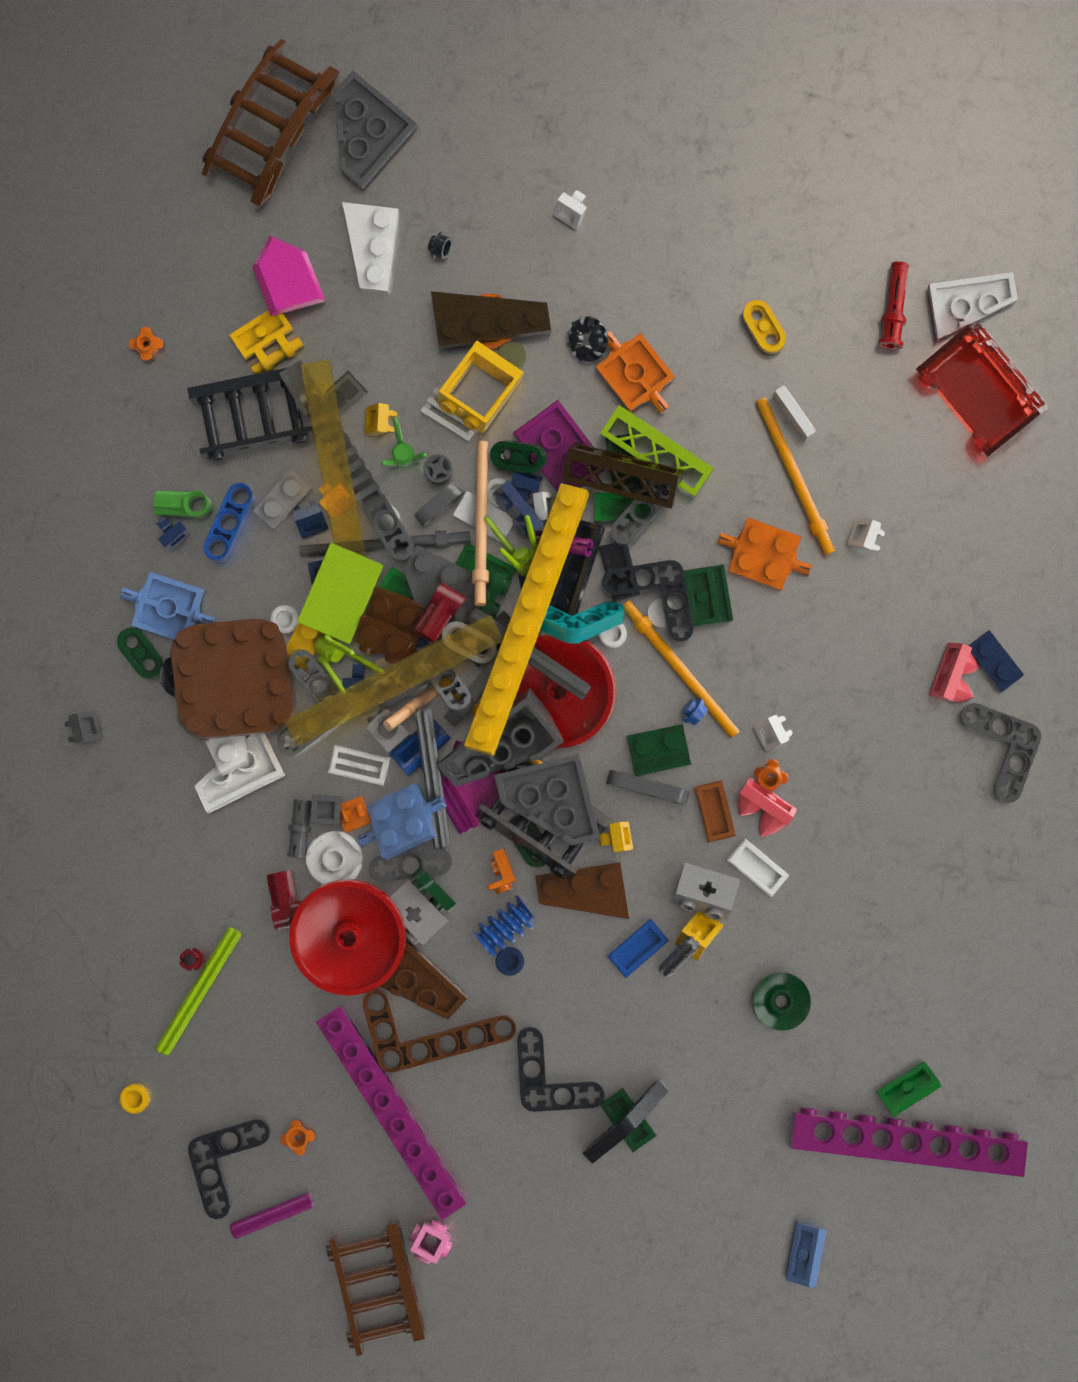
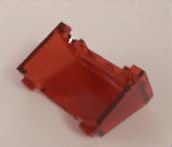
(983, 387)

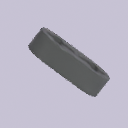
(439, 504)

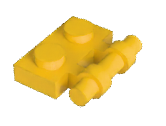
(260, 334)

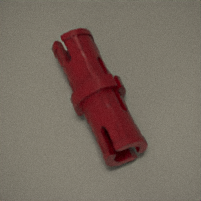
(186, 964)

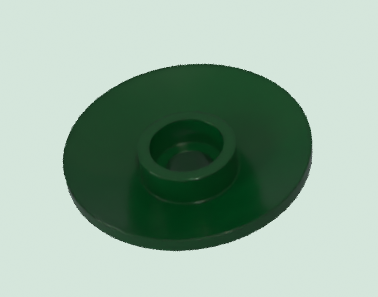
(797, 1001)

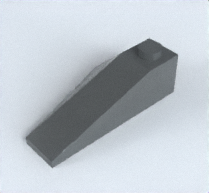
(526, 737)

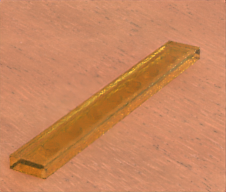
(332, 455)
(393, 680)

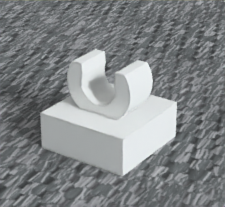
(570, 209)
(543, 504)
(864, 534)
(772, 732)

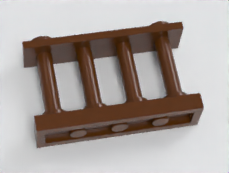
(397, 1267)

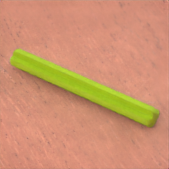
(198, 991)

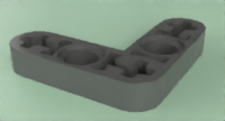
(299, 672)
(445, 693)
(1016, 746)

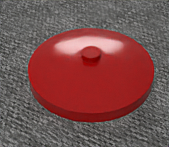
(574, 717)
(347, 937)

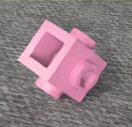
(426, 1252)

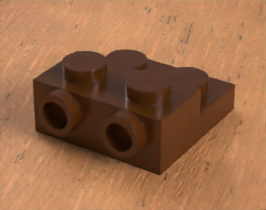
(389, 625)

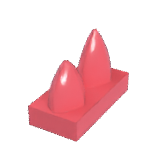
(948, 681)
(776, 810)

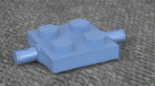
(166, 606)
(401, 821)

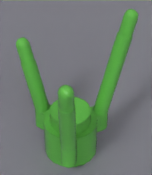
(402, 453)

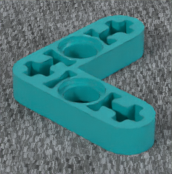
(584, 624)

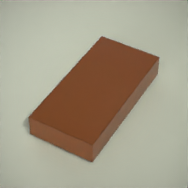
(714, 811)

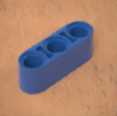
(229, 509)

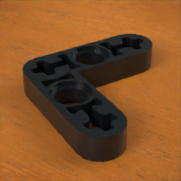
(666, 588)
(539, 1082)
(627, 1123)
(216, 1151)

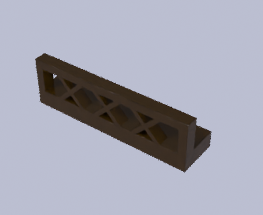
(624, 464)

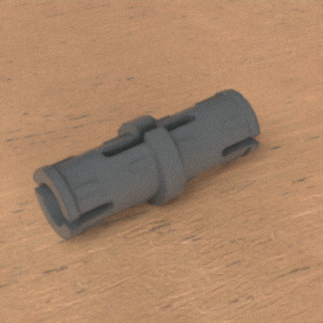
(299, 828)

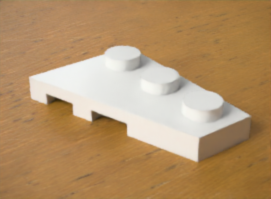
(372, 243)

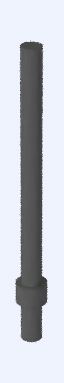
(439, 539)

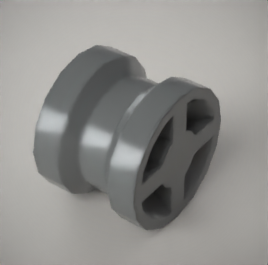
(439, 465)

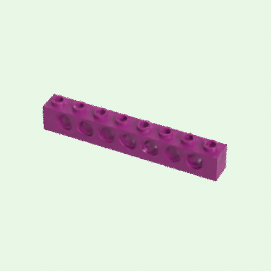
(392, 1112)
(1010, 1162)

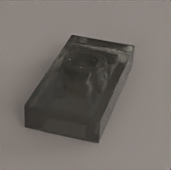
(348, 392)

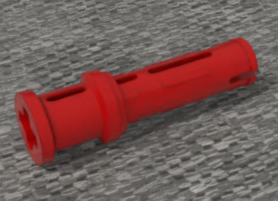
(890, 319)

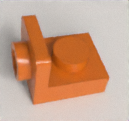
(502, 866)

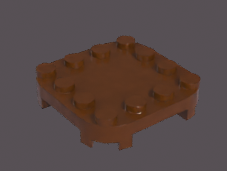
(231, 679)

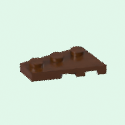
(590, 890)
(424, 984)

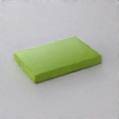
(340, 593)

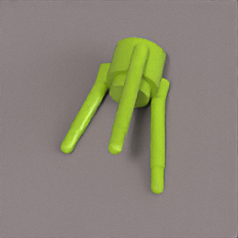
(522, 557)
(332, 651)

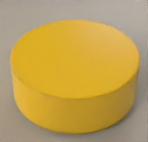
(134, 1098)

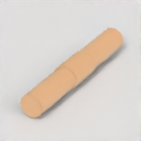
(410, 708)

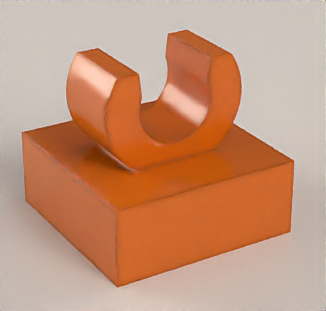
(354, 814)

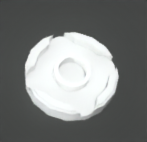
(334, 857)

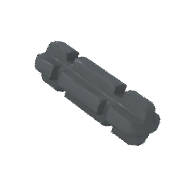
(679, 956)

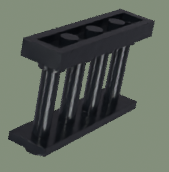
(232, 391)
(558, 866)

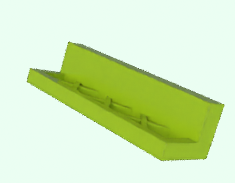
(661, 441)

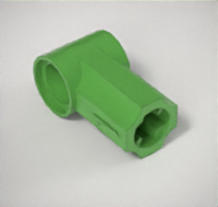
(180, 504)

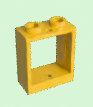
(492, 365)

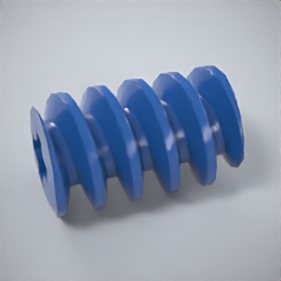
(504, 926)

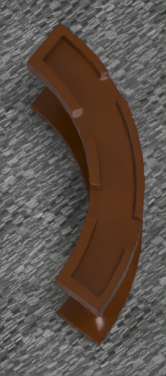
(290, 128)

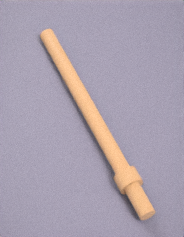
(480, 575)

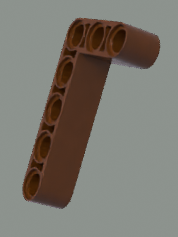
(431, 1041)

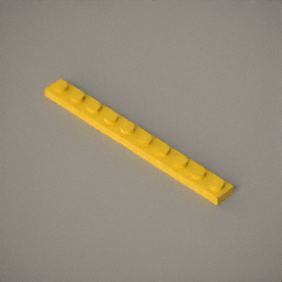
(526, 620)

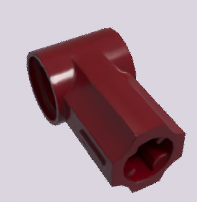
(442, 607)
(283, 898)

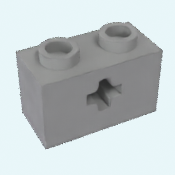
(720, 890)
(431, 919)

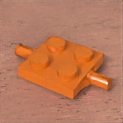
(635, 373)
(764, 553)

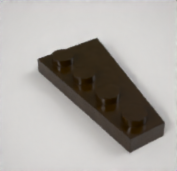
(473, 318)

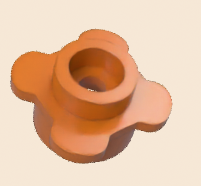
(146, 352)
(765, 780)
(297, 1145)

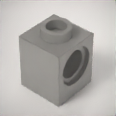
(388, 743)

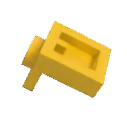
(703, 931)

